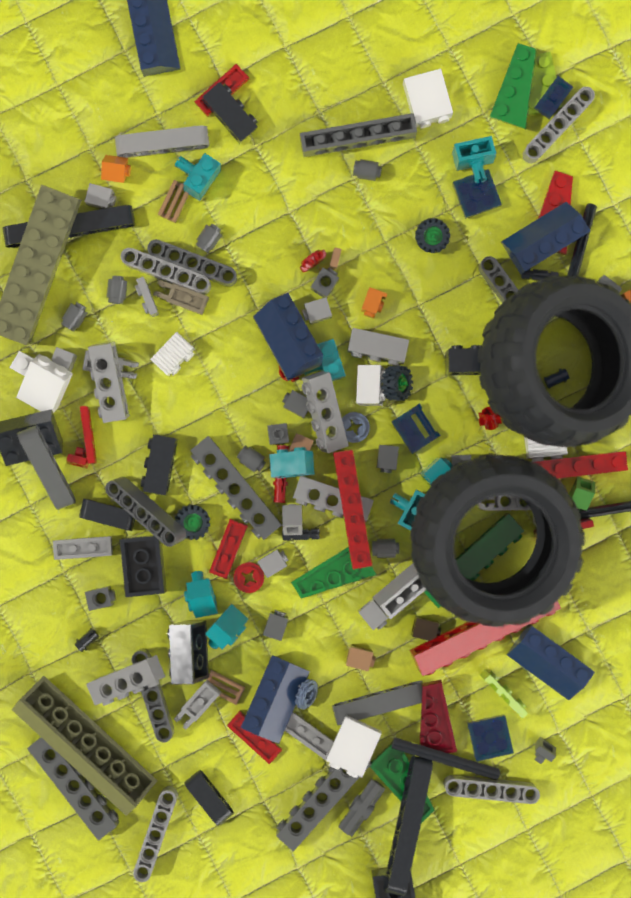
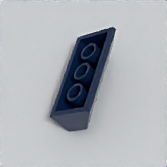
(153, 36)
(545, 237)
(288, 337)
(550, 663)
(274, 699)

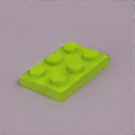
(542, 79)

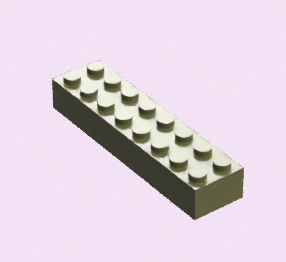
(36, 263)
(84, 745)

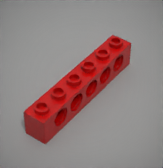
(352, 509)

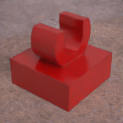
(78, 459)

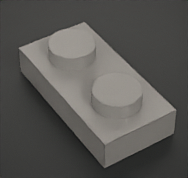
(143, 290)

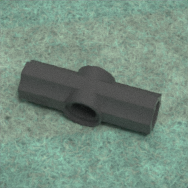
(361, 807)

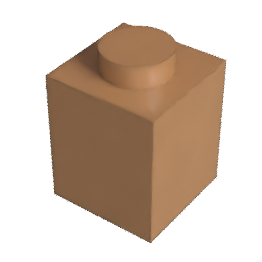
(360, 658)

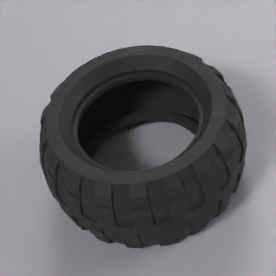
(511, 370)
(544, 575)

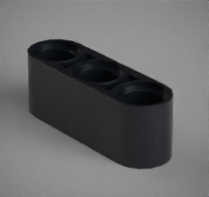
(106, 514)
(209, 797)

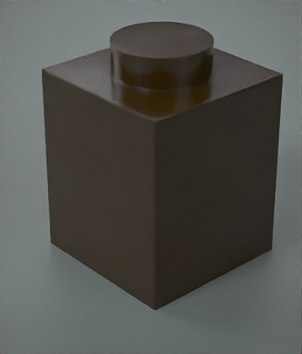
(425, 628)

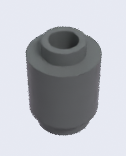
(367, 170)
(208, 238)
(116, 290)
(74, 316)
(251, 458)
(385, 548)

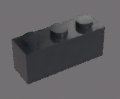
(230, 112)
(159, 464)

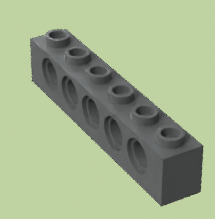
(358, 135)
(199, 455)
(50, 765)
(293, 837)

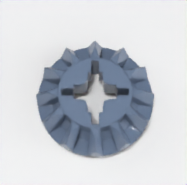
(363, 430)
(306, 694)

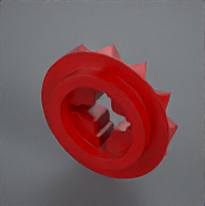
(312, 260)
(239, 578)

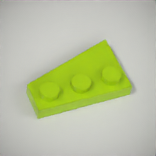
(517, 705)

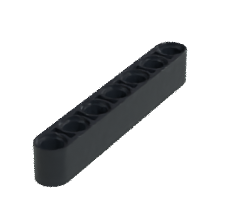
(84, 224)
(408, 826)

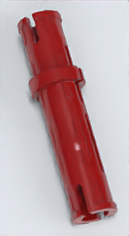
(280, 484)

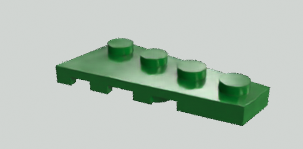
(515, 92)
(330, 574)
(392, 769)

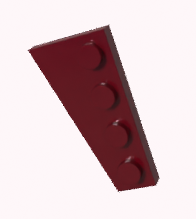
(435, 719)

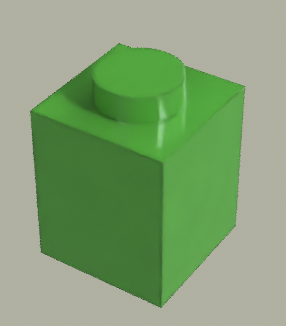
(582, 492)

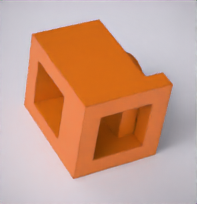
(373, 302)

